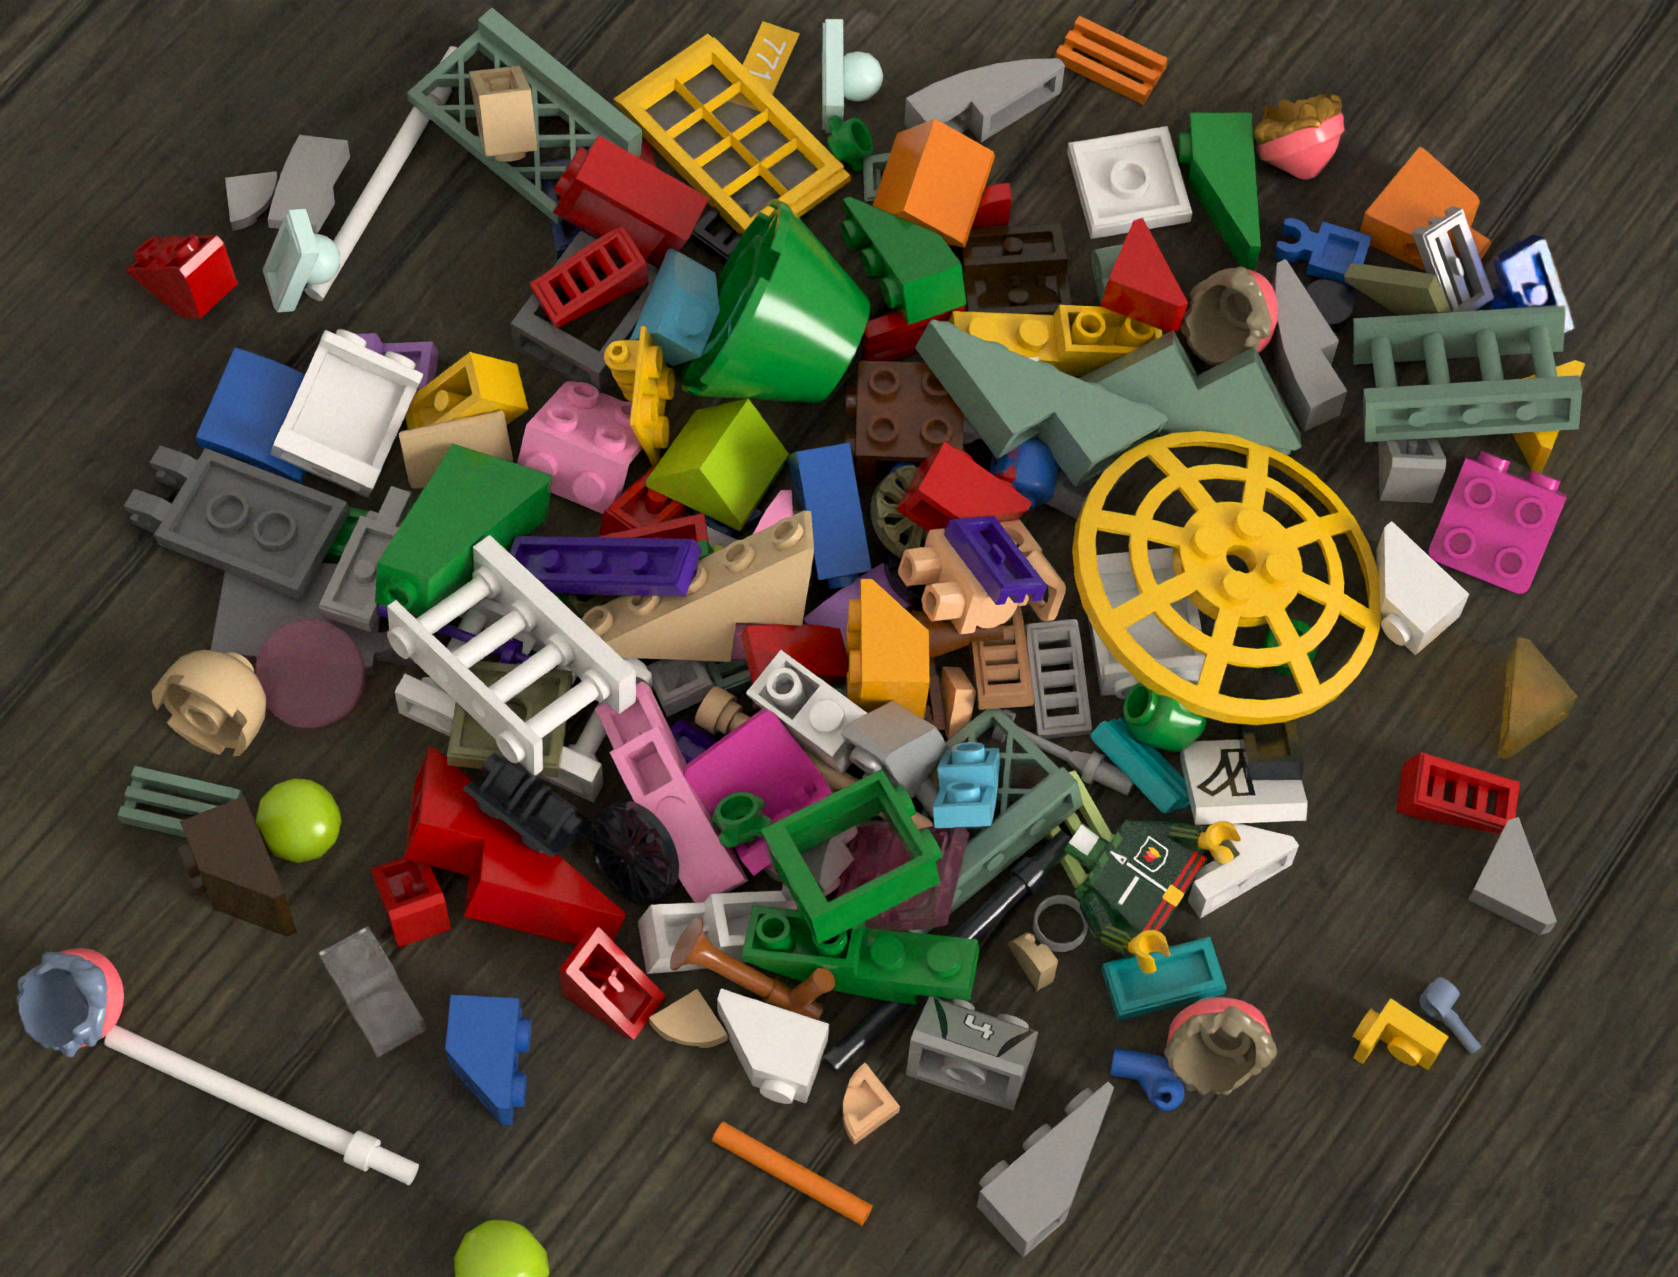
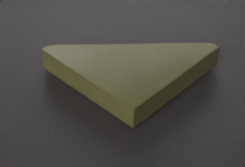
(1398, 289)

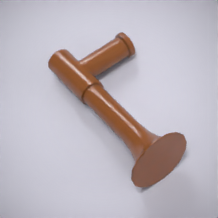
(697, 949)

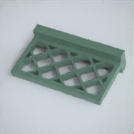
(549, 82)
(1017, 826)

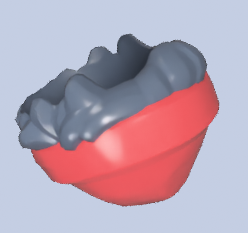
(70, 999)

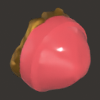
(1300, 135)

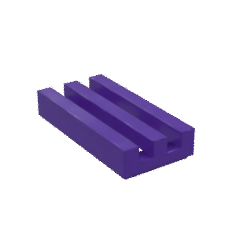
(995, 559)

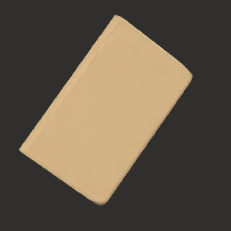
(427, 445)

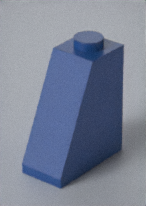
(828, 488)

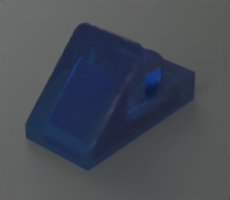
(1528, 278)

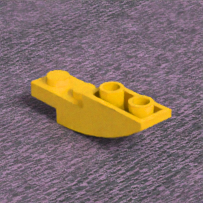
(1071, 339)

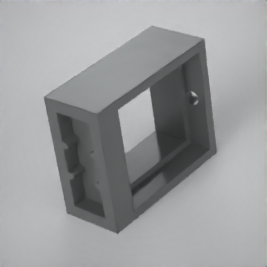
(562, 351)

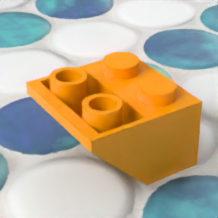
(885, 652)

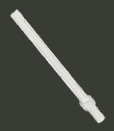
(380, 183)
(358, 1148)

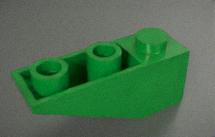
(908, 261)

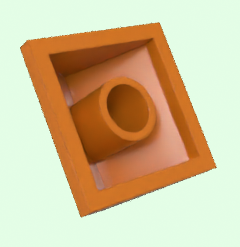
(935, 180)

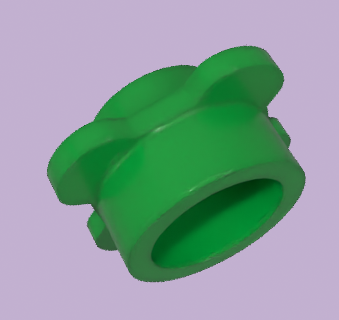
(849, 141)
(740, 818)

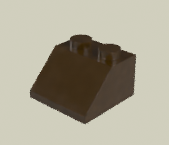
(233, 866)

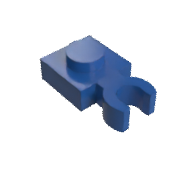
(1328, 251)

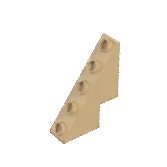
(746, 582)

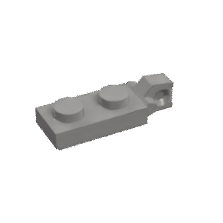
(353, 584)

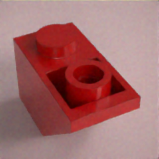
(958, 488)

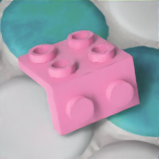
(583, 444)

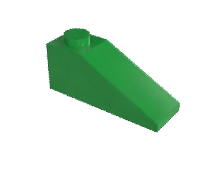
(1223, 178)

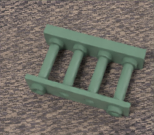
(1465, 407)

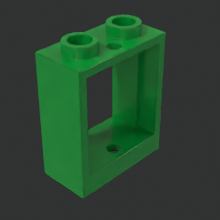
(833, 816)

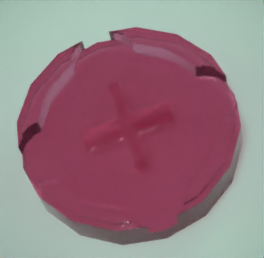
(311, 673)

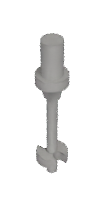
(1088, 765)

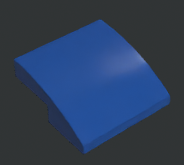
(250, 412)

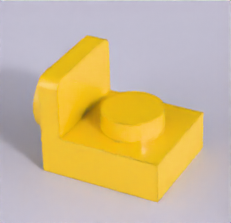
(1406, 1034)

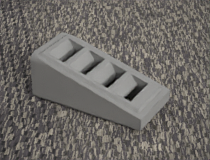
(1051, 636)

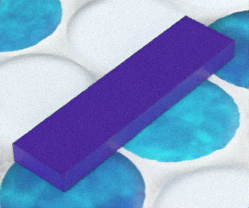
(609, 564)

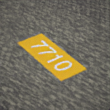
(770, 54)

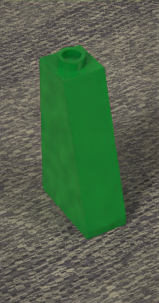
(458, 508)

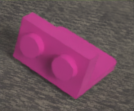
(1497, 522)
(763, 761)

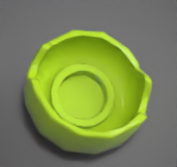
(298, 820)
(500, 1250)

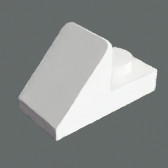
(1255, 860)

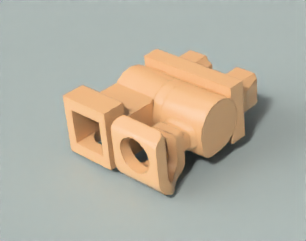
(956, 593)

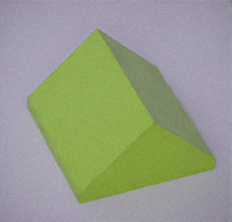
(721, 463)

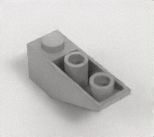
(1038, 1188)

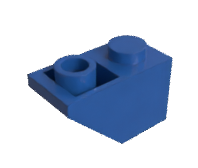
(485, 1050)

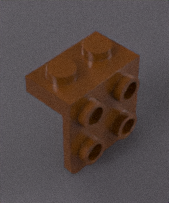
(898, 415)

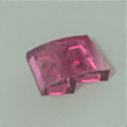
(879, 852)

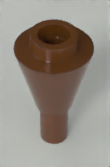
(946, 638)

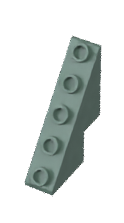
(1025, 399)
(1226, 399)

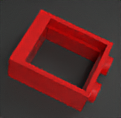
(617, 189)

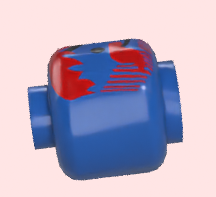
(1029, 470)

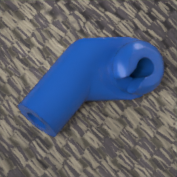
(1153, 1075)

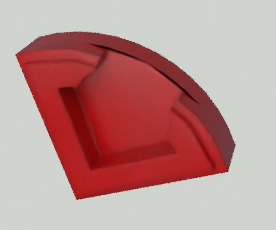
(994, 206)

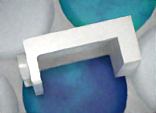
(347, 412)
(1148, 632)

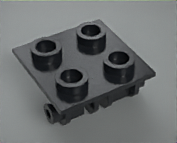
(529, 807)

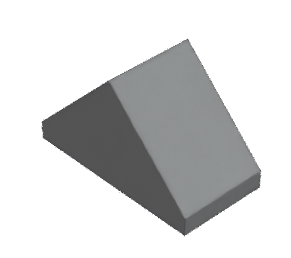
(1410, 470)
(1512, 883)

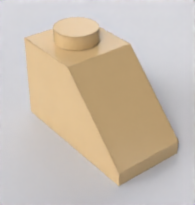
(504, 112)

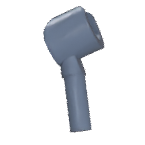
(1437, 1004)

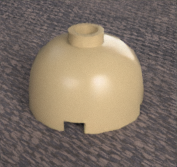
(213, 700)

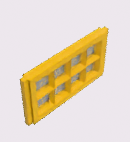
(726, 131)

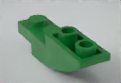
(863, 959)

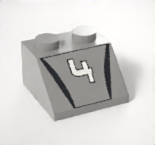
(971, 1051)

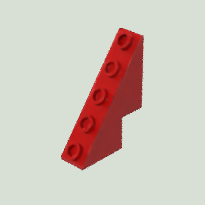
(506, 877)

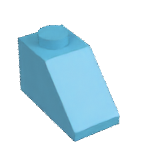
(680, 308)

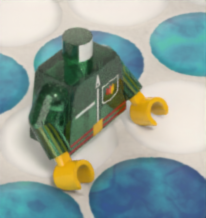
(1141, 879)

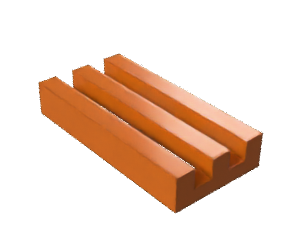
(1115, 53)

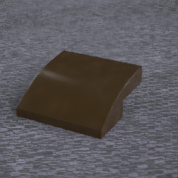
(1015, 270)

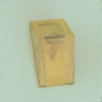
(1533, 698)

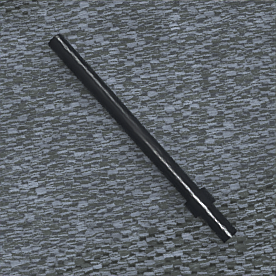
(1025, 878)

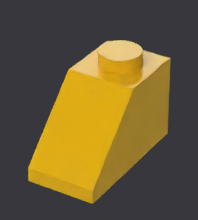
(468, 389)

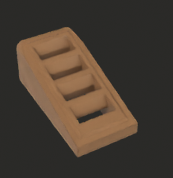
(1014, 656)

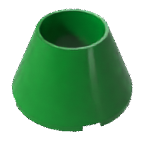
(782, 320)

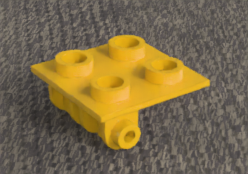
(647, 384)

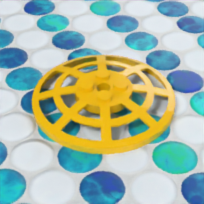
(1216, 588)

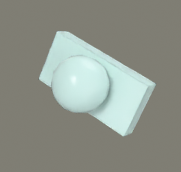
(850, 76)
(298, 259)

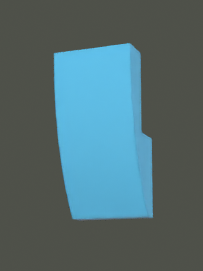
(967, 786)

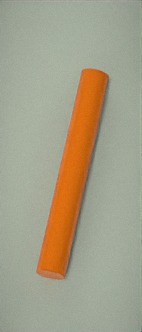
(792, 1173)

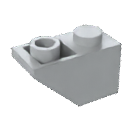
(897, 743)

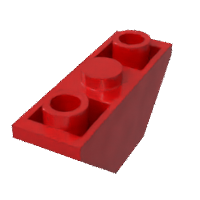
(185, 272)

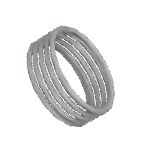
(1059, 947)

